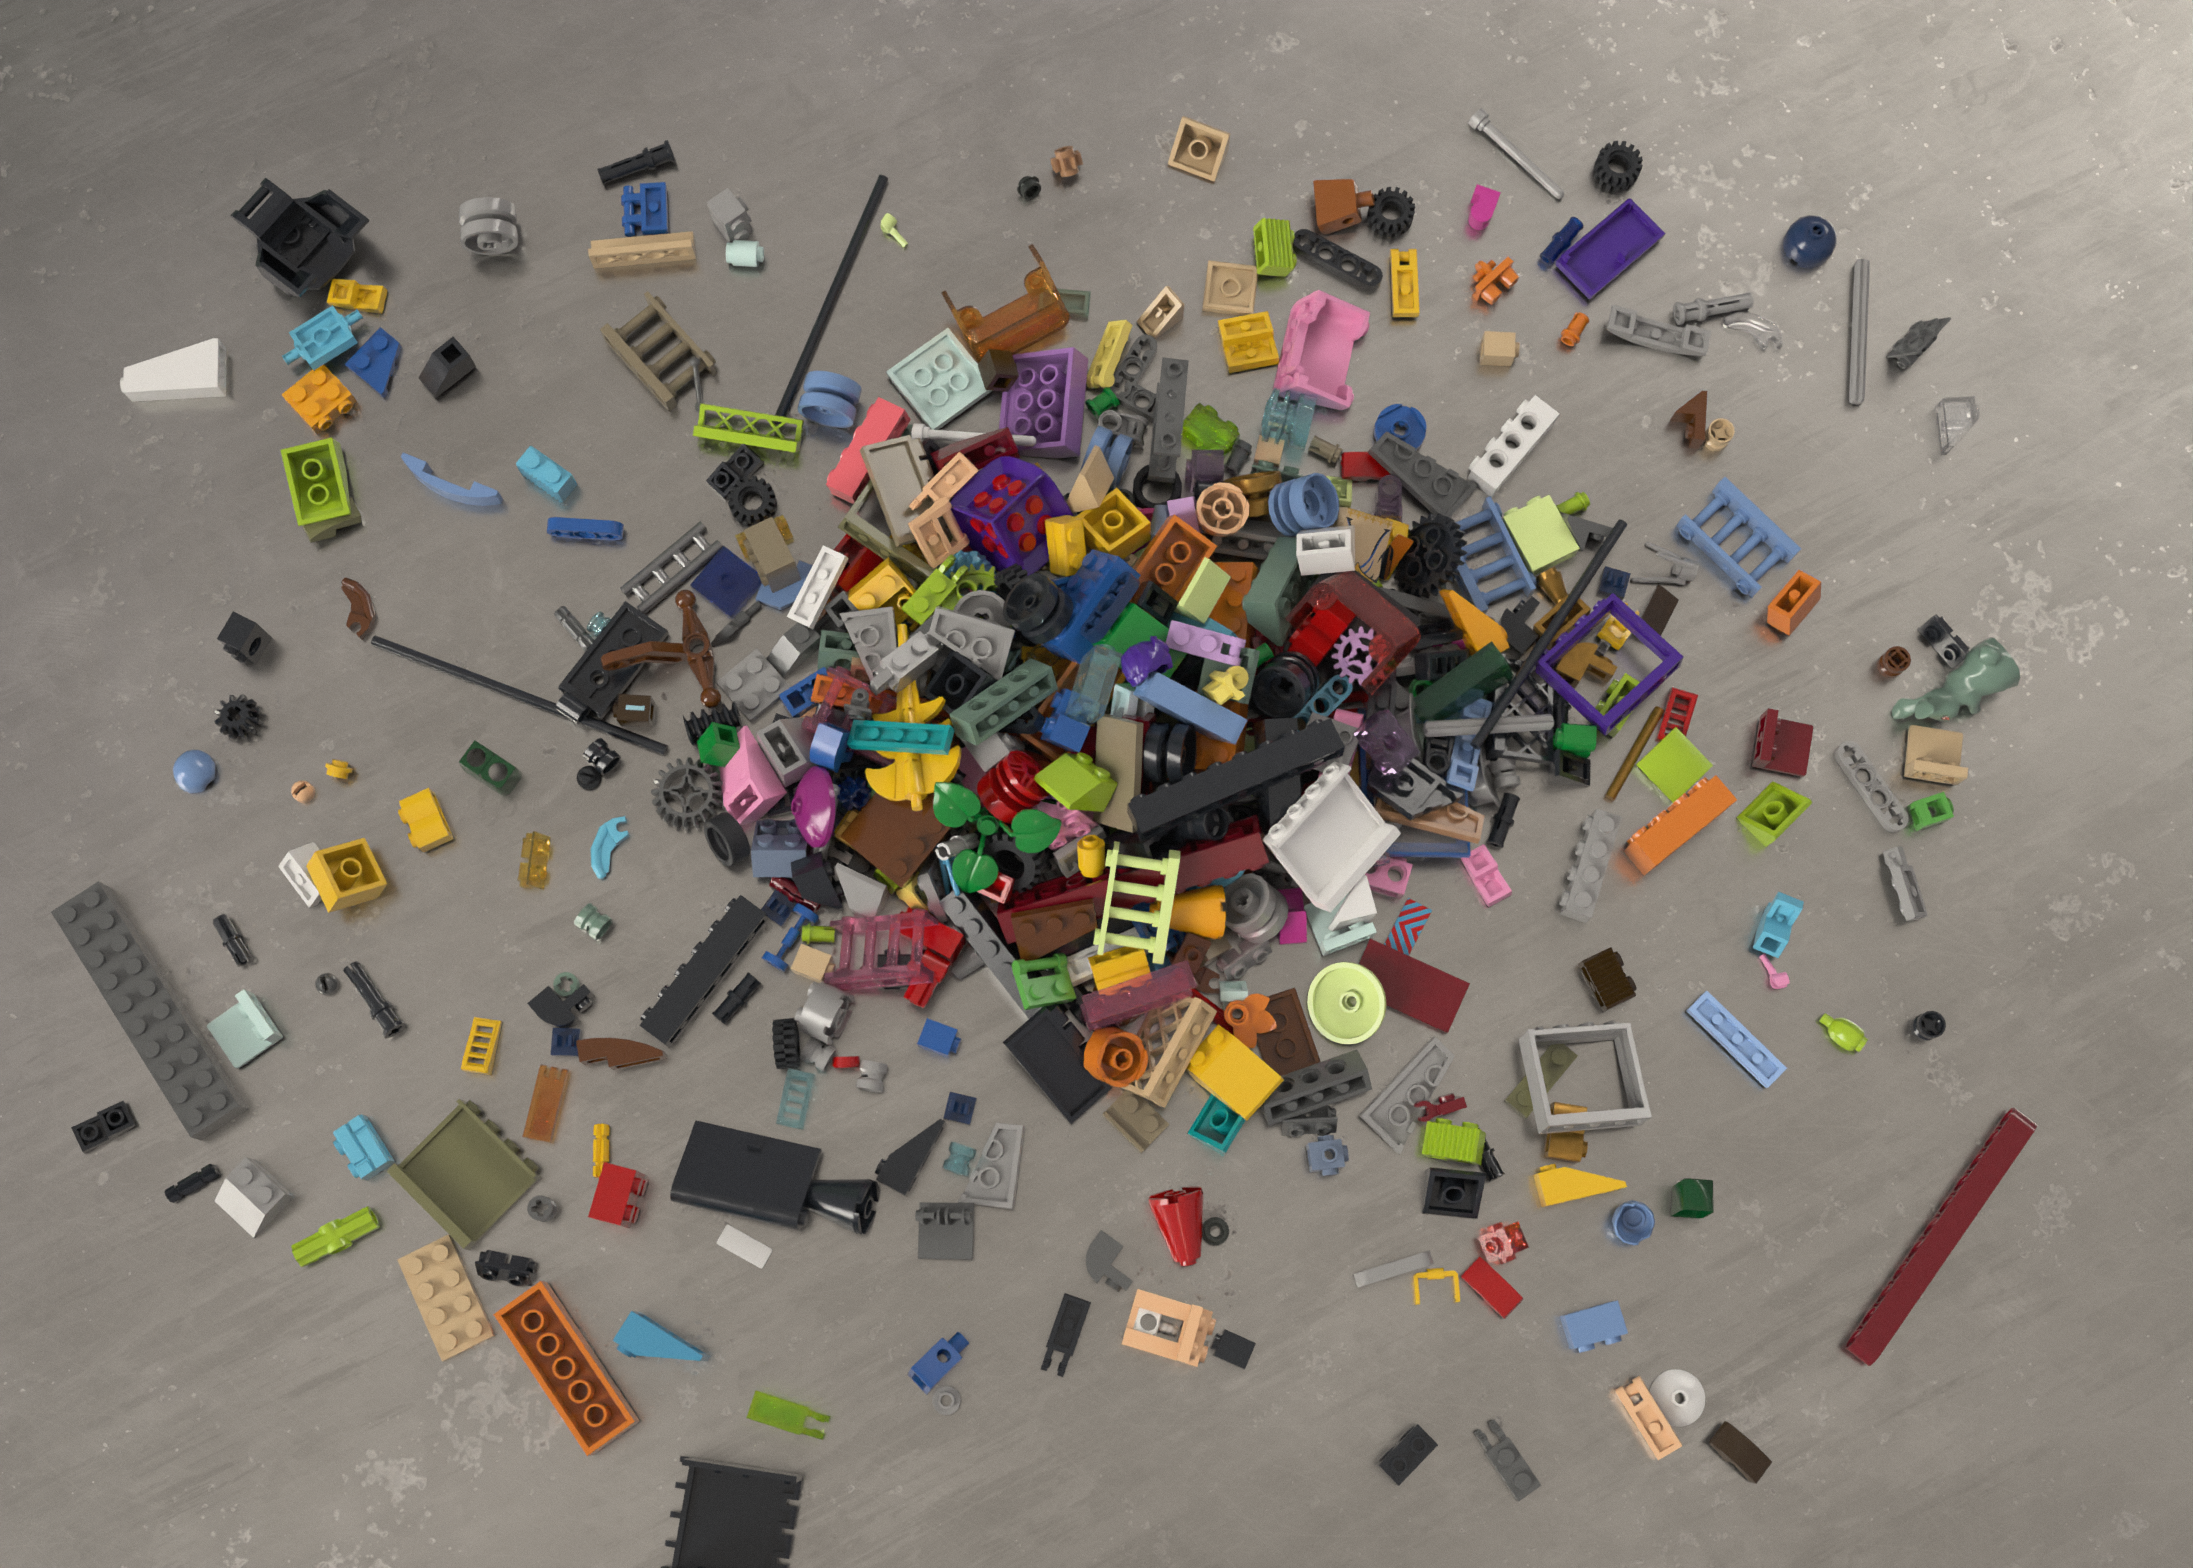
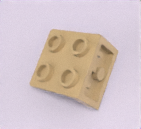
(1934, 755)

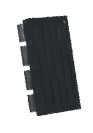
(1056, 1061)

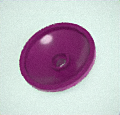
(815, 806)

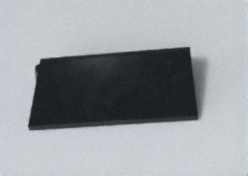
(746, 1175)

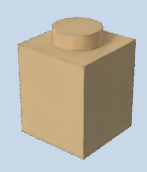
(1498, 348)
(812, 963)

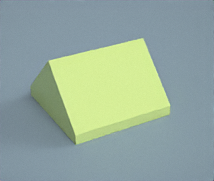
(1203, 592)

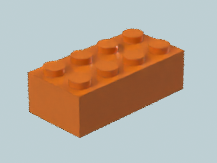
(1684, 820)

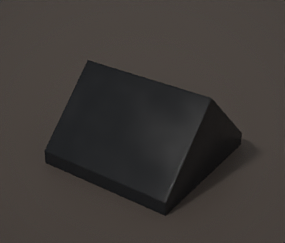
(1453, 1192)

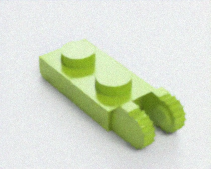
(933, 591)

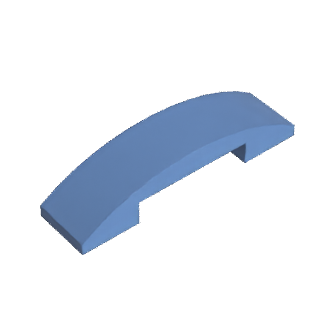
(477, 495)
(1464, 758)

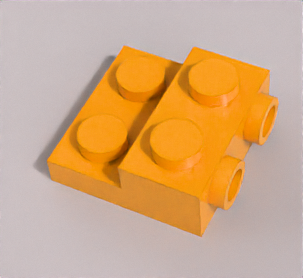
(319, 398)

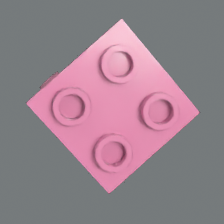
(1073, 824)

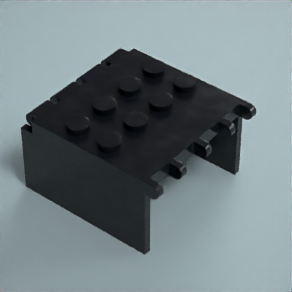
(734, 1516)

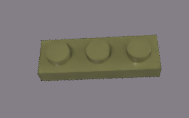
(1553, 1065)

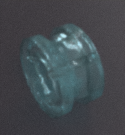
(597, 623)

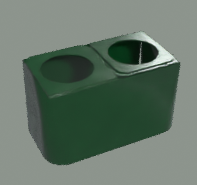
(507, 785)
(1692, 1198)

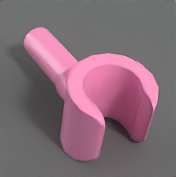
(1777, 980)

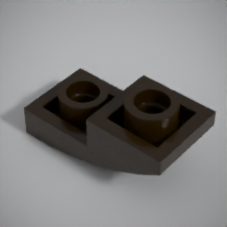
(1740, 1451)

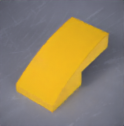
(354, 296)

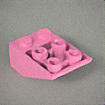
(749, 781)

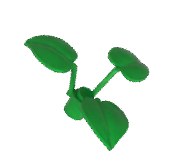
(975, 871)

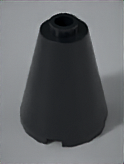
(844, 1202)

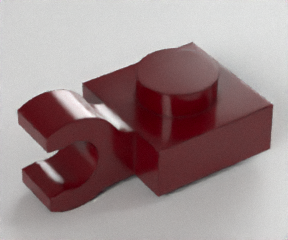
(1447, 1104)

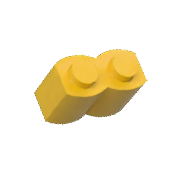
(425, 820)

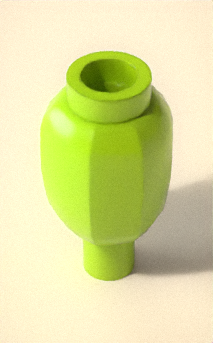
(1845, 1032)

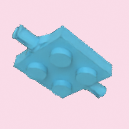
(323, 337)

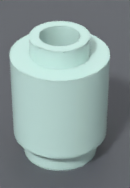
(744, 253)

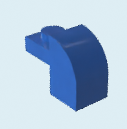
(830, 746)

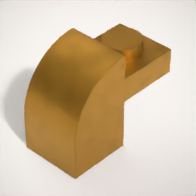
(1582, 659)

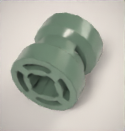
(591, 920)

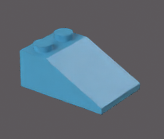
(648, 1338)

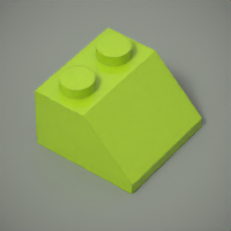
(1077, 782)

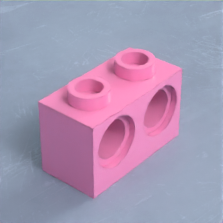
(1382, 884)

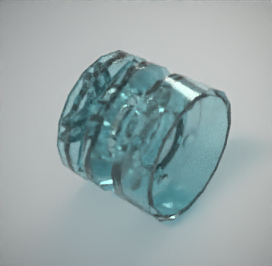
(1288, 418)

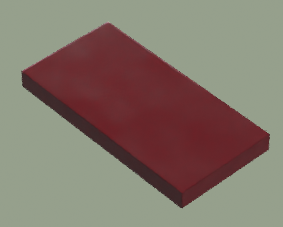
(1415, 986)

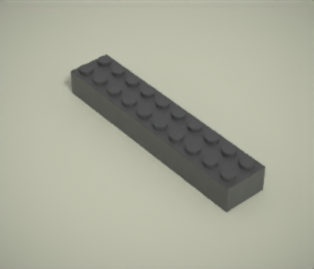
(149, 1011)

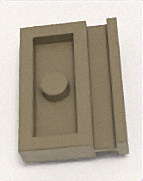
(1135, 1120)

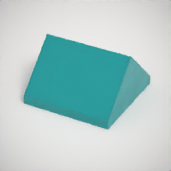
(1216, 1125)

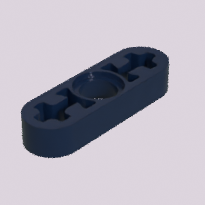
(1110, 607)

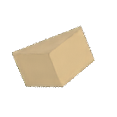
(1162, 313)

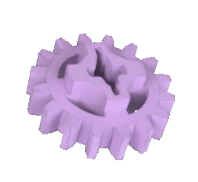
(1356, 644)

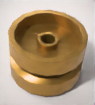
(1255, 489)

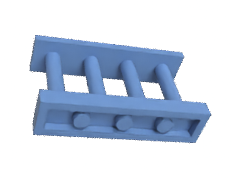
(1746, 513)
(1469, 577)

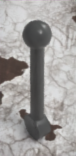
(695, 362)

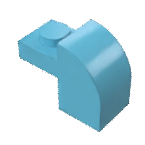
(1776, 924)

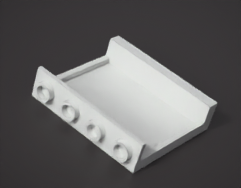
(1330, 837)

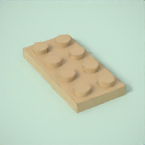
(446, 1298)

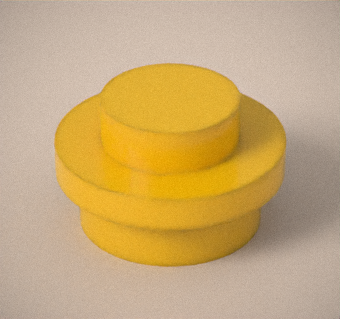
(338, 769)

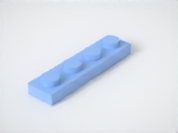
(1736, 1039)

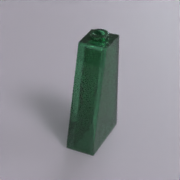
(1464, 685)

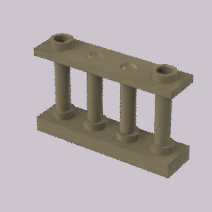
(649, 374)

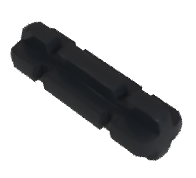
(191, 1183)

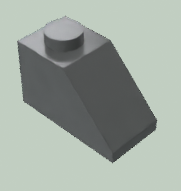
(794, 649)

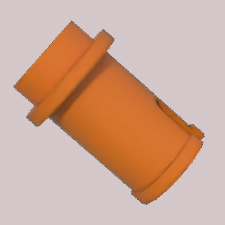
(1572, 333)

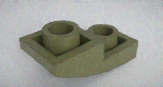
(327, 528)

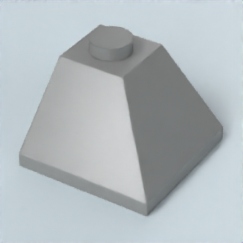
(863, 894)

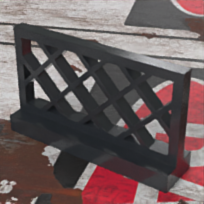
(1497, 742)

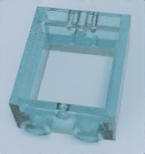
(1093, 684)

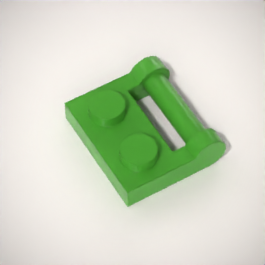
(1046, 989)

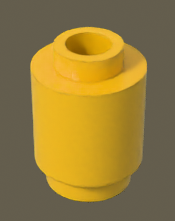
(1091, 856)

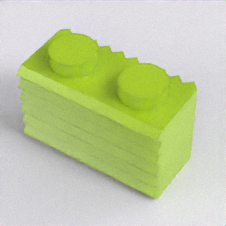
(1274, 247)
(1454, 1142)

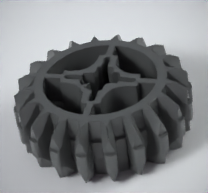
(677, 792)

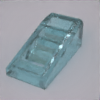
(788, 1086)

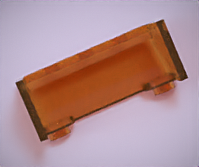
(1017, 323)

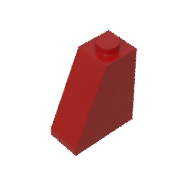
(938, 939)

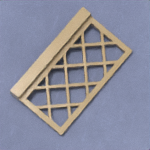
(1177, 1052)

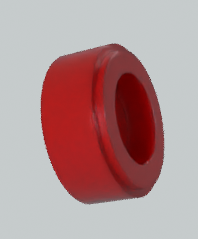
(845, 1062)

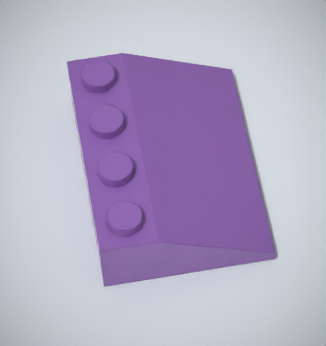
(1047, 402)

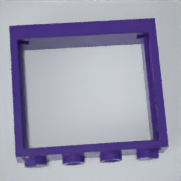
(1584, 625)

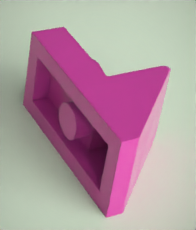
(1295, 927)

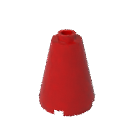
(1180, 1222)

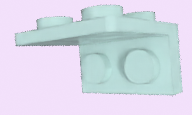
(1333, 941)
(244, 1030)

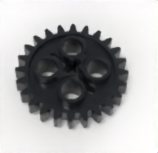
(1432, 556)

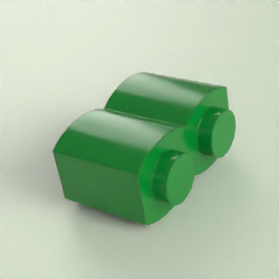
(1576, 739)

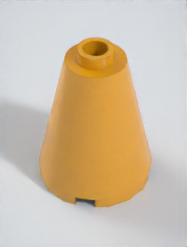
(1198, 911)

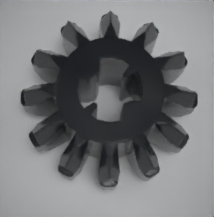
(247, 711)

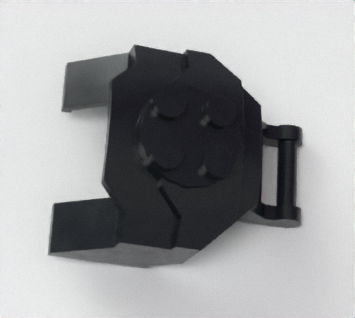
(300, 239)

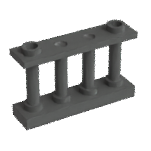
(1168, 420)

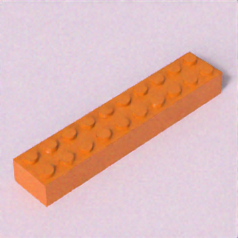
(1169, 563)

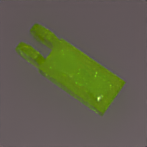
(784, 1414)

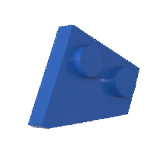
(376, 361)

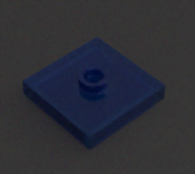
(727, 582)

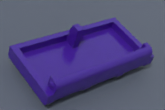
(1609, 248)

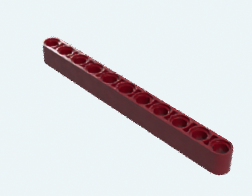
(1940, 1236)

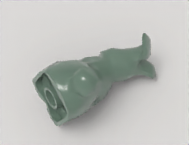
(1984, 672)

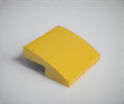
(1248, 342)

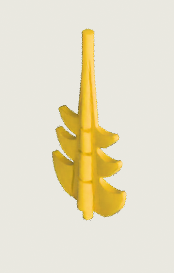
(912, 774)

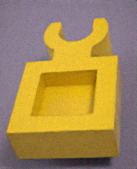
(1614, 632)

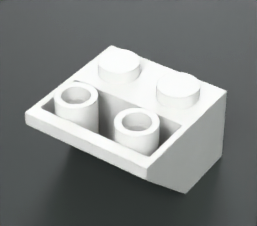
(1326, 550)

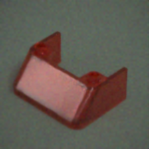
(1395, 631)

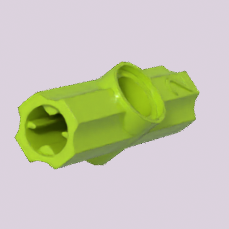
(335, 1236)

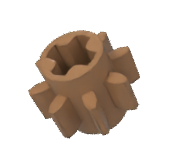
(1066, 161)

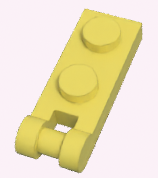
(1108, 354)

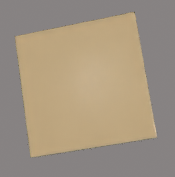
(1230, 288)

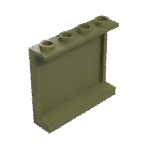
(466, 1174)

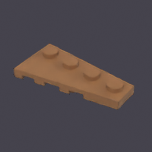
(1452, 821)

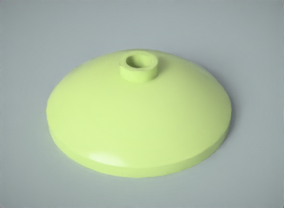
(1331, 1005)

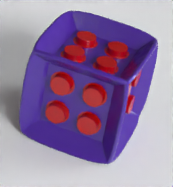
(1007, 511)

